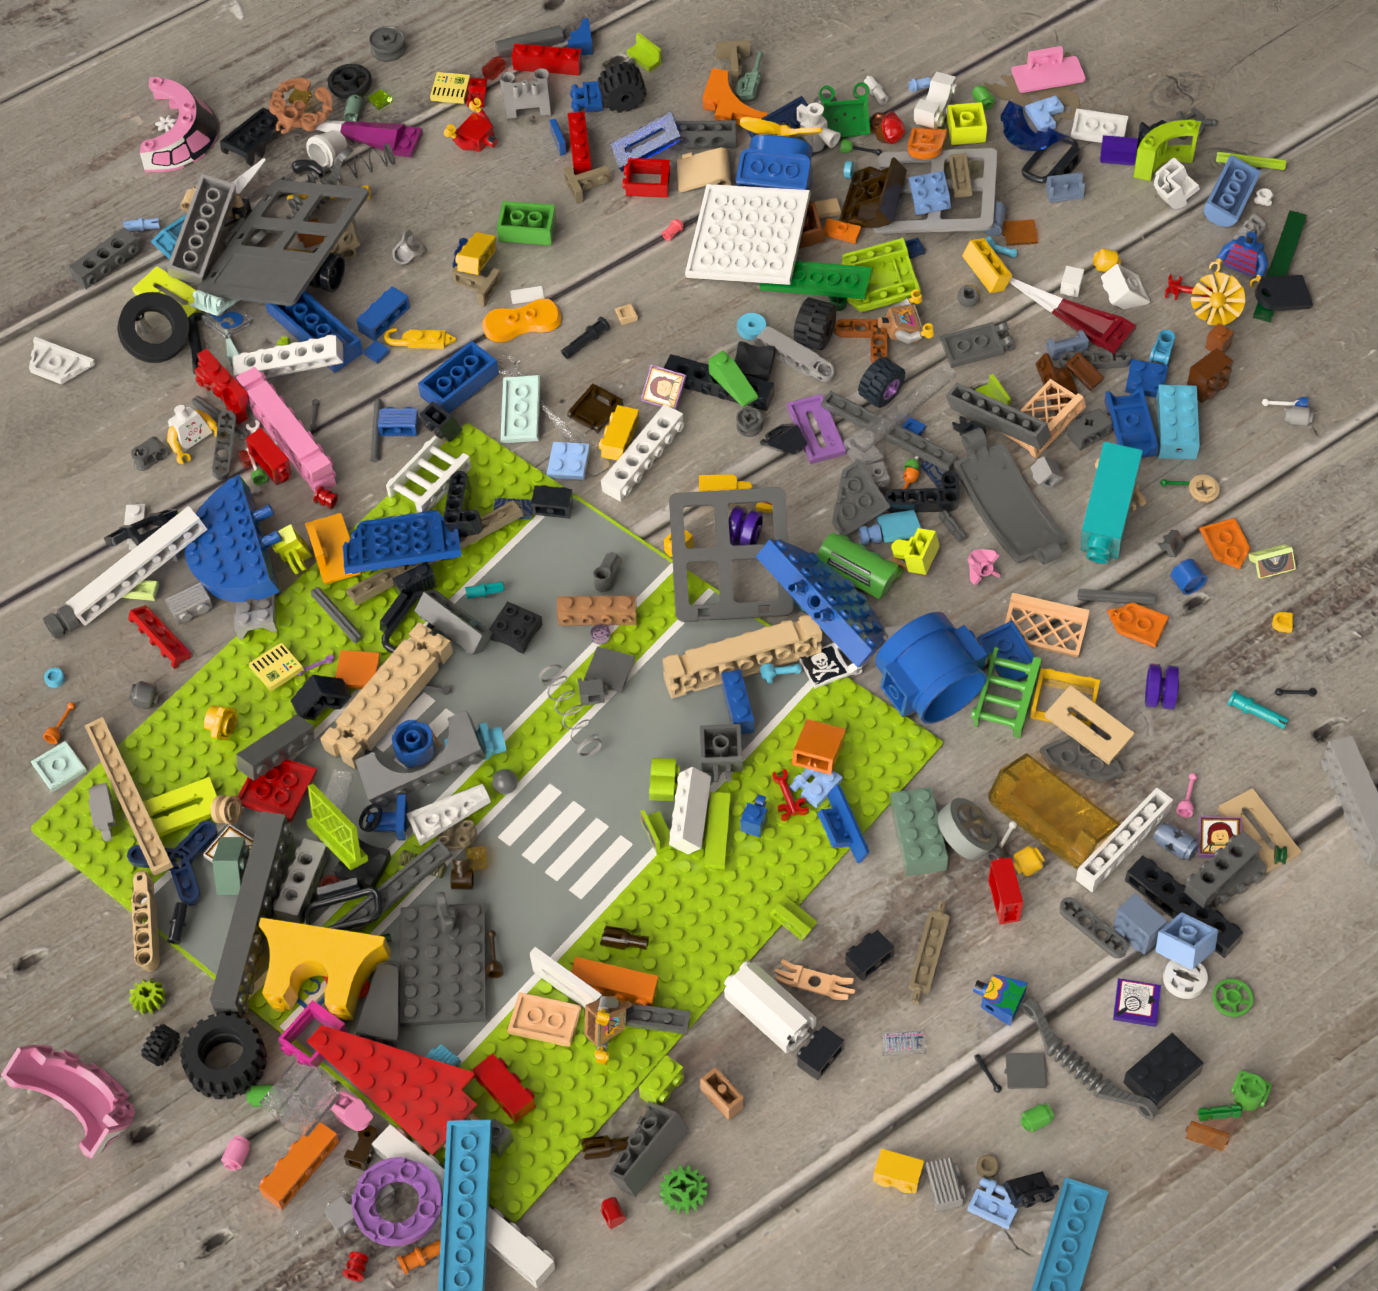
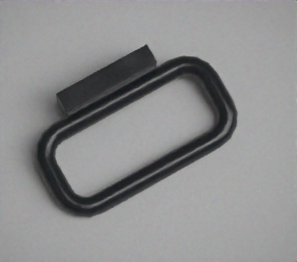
(1064, 166)
(395, 615)
(342, 892)

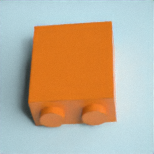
(818, 746)

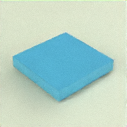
(898, 525)

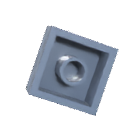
(1138, 924)

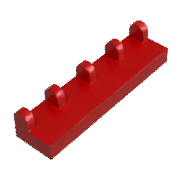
(159, 635)

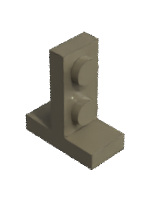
(735, 51)
(585, 180)
(484, 286)

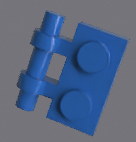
(592, 97)

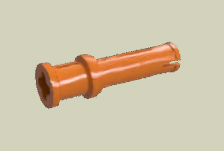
(419, 1256)

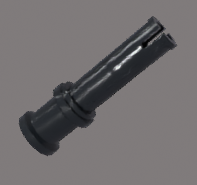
(591, 333)

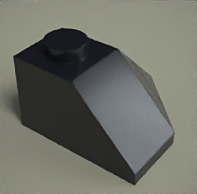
(785, 438)

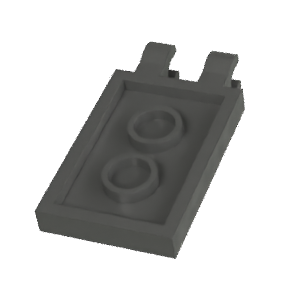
(976, 343)

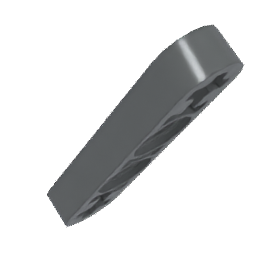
(1095, 357)
(223, 445)
(1091, 929)

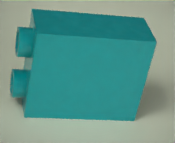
(1110, 502)

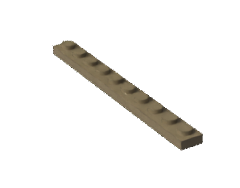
(383, 580)

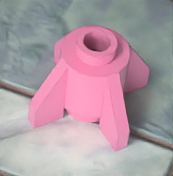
(981, 564)

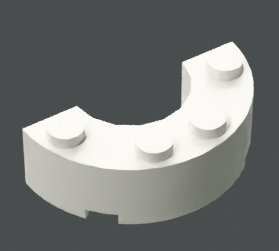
(934, 109)

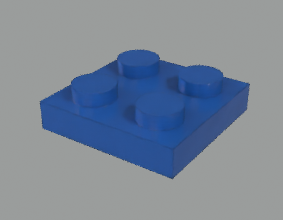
(1146, 375)

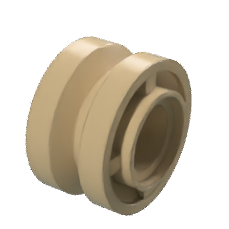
(226, 809)

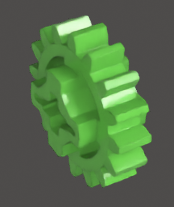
(673, 1191)

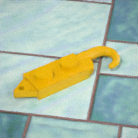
(421, 339)

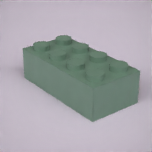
(918, 831)

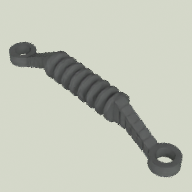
(332, 180)
(1103, 1089)

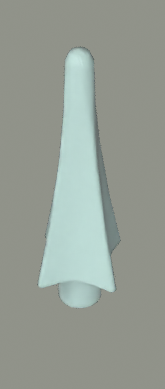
(231, 351)

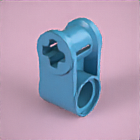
(1163, 347)

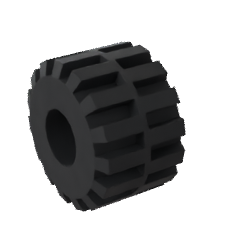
(622, 87)
(815, 323)

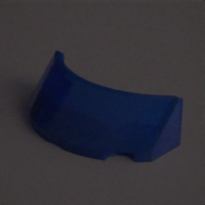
(1021, 135)

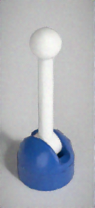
(1301, 402)

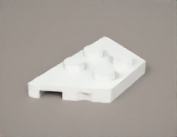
(57, 362)

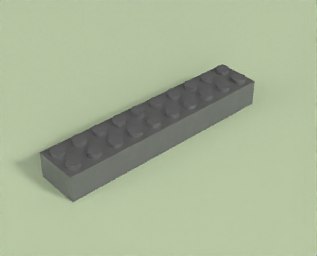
(254, 902)

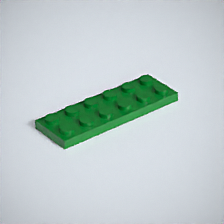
(826, 280)

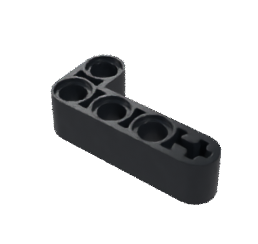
(921, 495)
(457, 505)

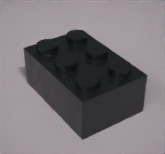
(1164, 1071)

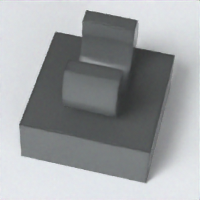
(1172, 543)

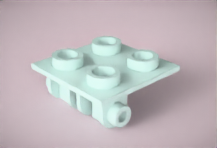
(211, 303)

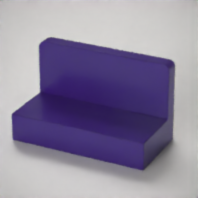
(1118, 150)

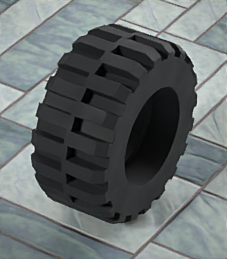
(212, 1033)

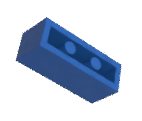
(383, 313)
(737, 700)

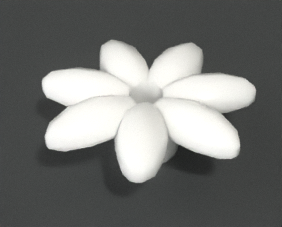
(166, 123)

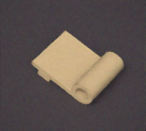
(704, 169)

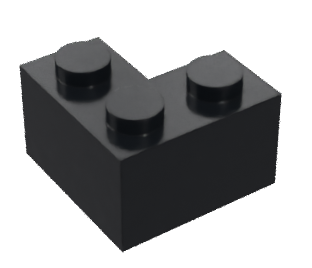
(320, 693)

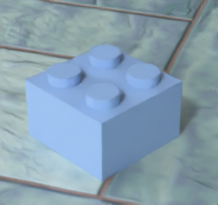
(1186, 940)

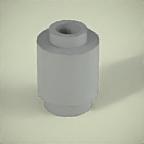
(1298, 415)

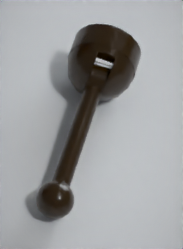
(494, 968)

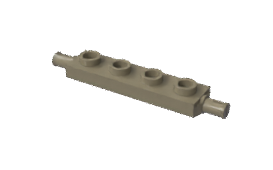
(929, 952)

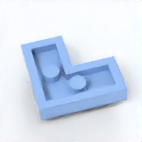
(1041, 112)

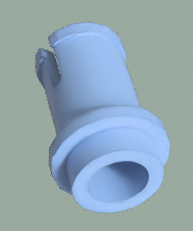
(918, 84)

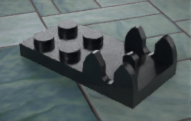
(252, 136)

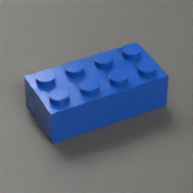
(459, 377)

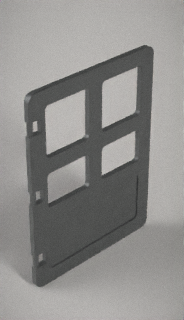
(274, 272)

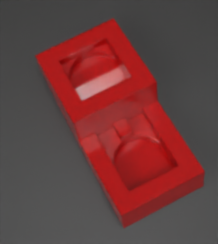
(477, 89)

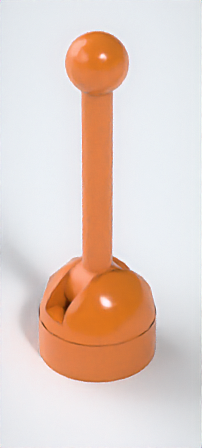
(910, 476)
(53, 734)

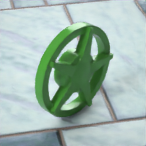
(1232, 998)

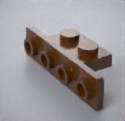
(1059, 375)

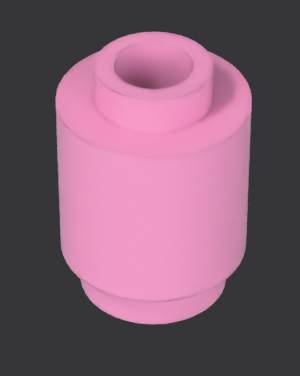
(236, 1153)

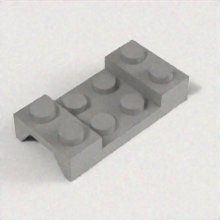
(255, 615)

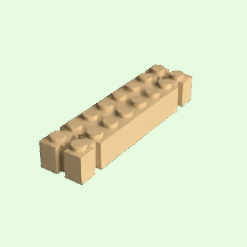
(770, 645)
(387, 695)

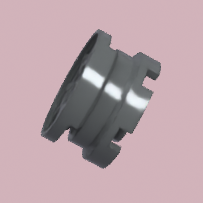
(750, 421)

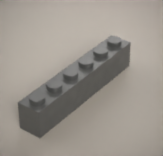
(998, 416)

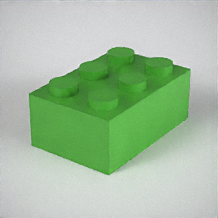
(526, 223)

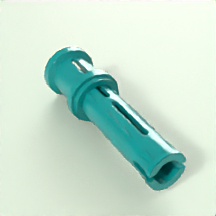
(1249, 705)

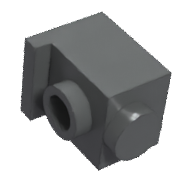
(592, 691)

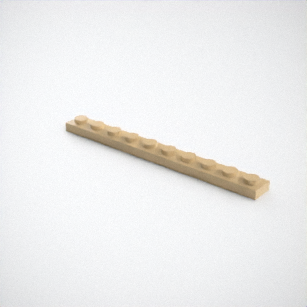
(128, 796)

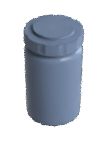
(999, 215)

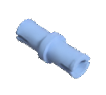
(141, 224)

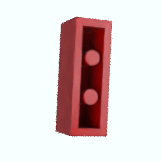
(504, 1087)

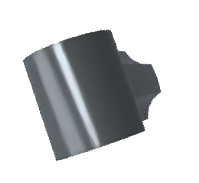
(606, 571)

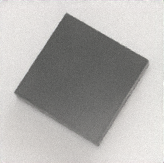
(611, 668)

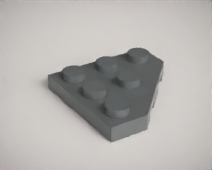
(857, 499)
(1075, 759)

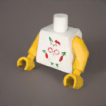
(188, 429)

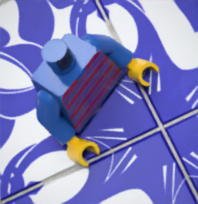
(1244, 256)

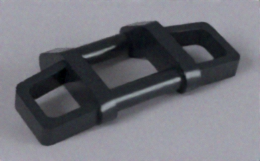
(130, 531)

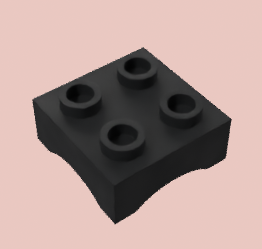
(755, 360)
(515, 627)
(369, 872)

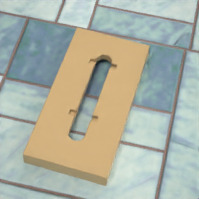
(1104, 749)
(1251, 801)

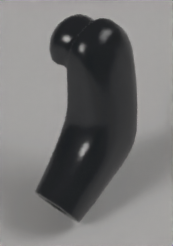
(307, 165)

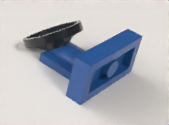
(387, 821)

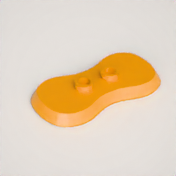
(506, 324)

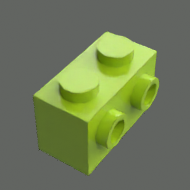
(661, 1081)

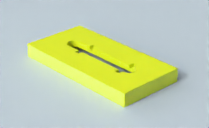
(161, 277)
(186, 816)

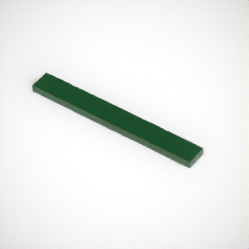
(1283, 256)

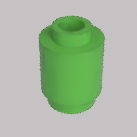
(983, 95)
(257, 1093)
(1036, 1117)

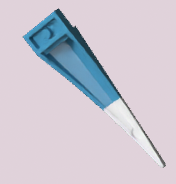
(167, 238)

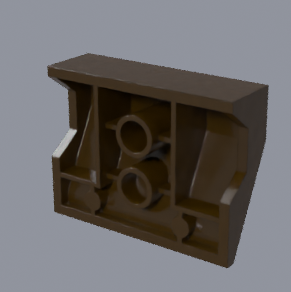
(873, 196)

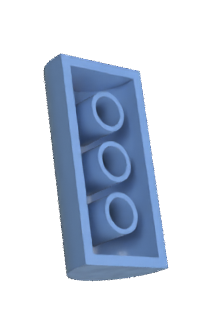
(1231, 192)

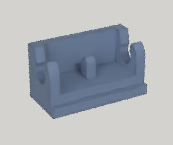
(1065, 187)
(1073, 344)

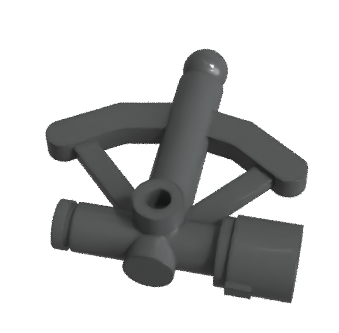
(1194, 112)

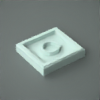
(58, 766)

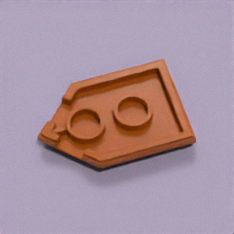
(1226, 542)
(1139, 623)

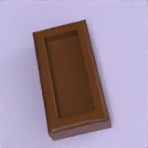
(1084, 371)

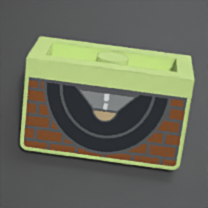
(1273, 560)

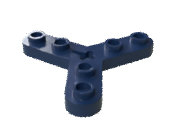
(187, 851)

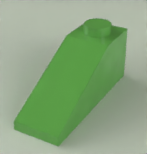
(731, 378)

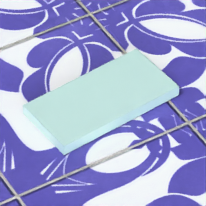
(520, 409)

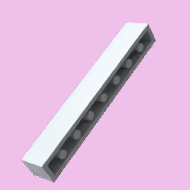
(136, 566)

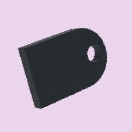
(1284, 293)

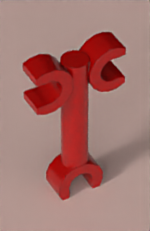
(1176, 287)
(791, 808)

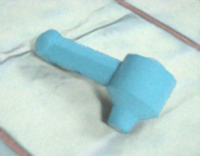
(1000, 249)
(768, 671)

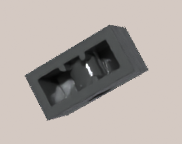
(1089, 429)

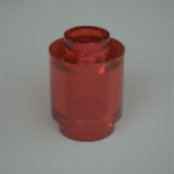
(493, 68)

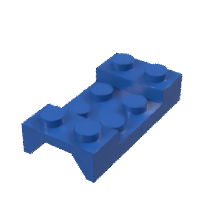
(1132, 422)

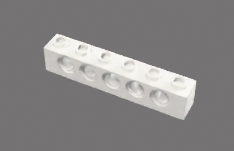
(297, 360)
(642, 453)
(1124, 840)

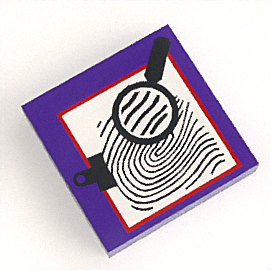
(1137, 1002)

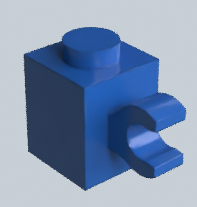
(754, 817)

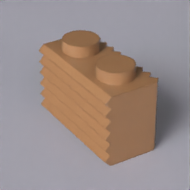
(722, 1093)

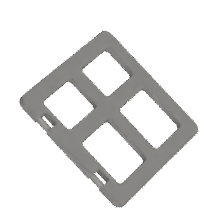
(934, 222)

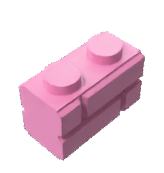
(351, 1111)

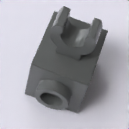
(501, 1138)

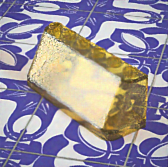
(1050, 810)

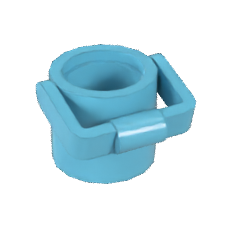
(491, 740)

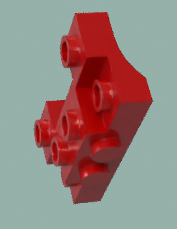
(214, 376)

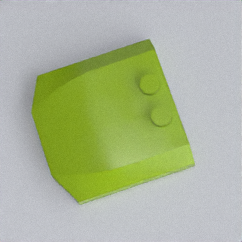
(891, 277)

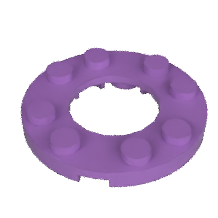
(387, 1172)

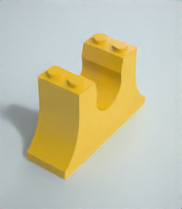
(311, 951)

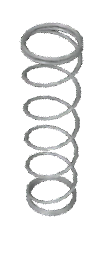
(585, 741)

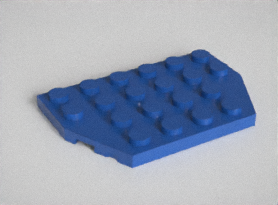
(400, 542)

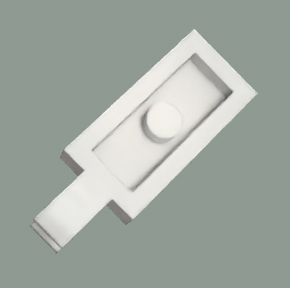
(133, 514)

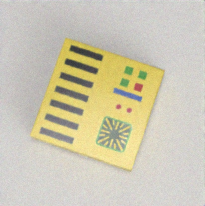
(450, 87)
(276, 667)

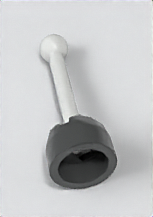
(998, 851)

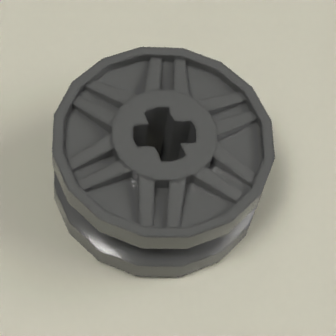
(387, 43)

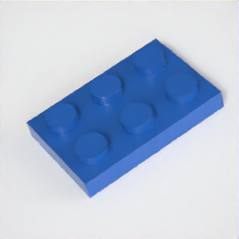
(1010, 646)

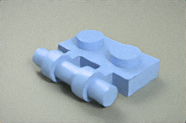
(819, 788)
(991, 1207)

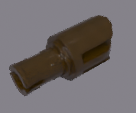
(622, 939)
(602, 1146)

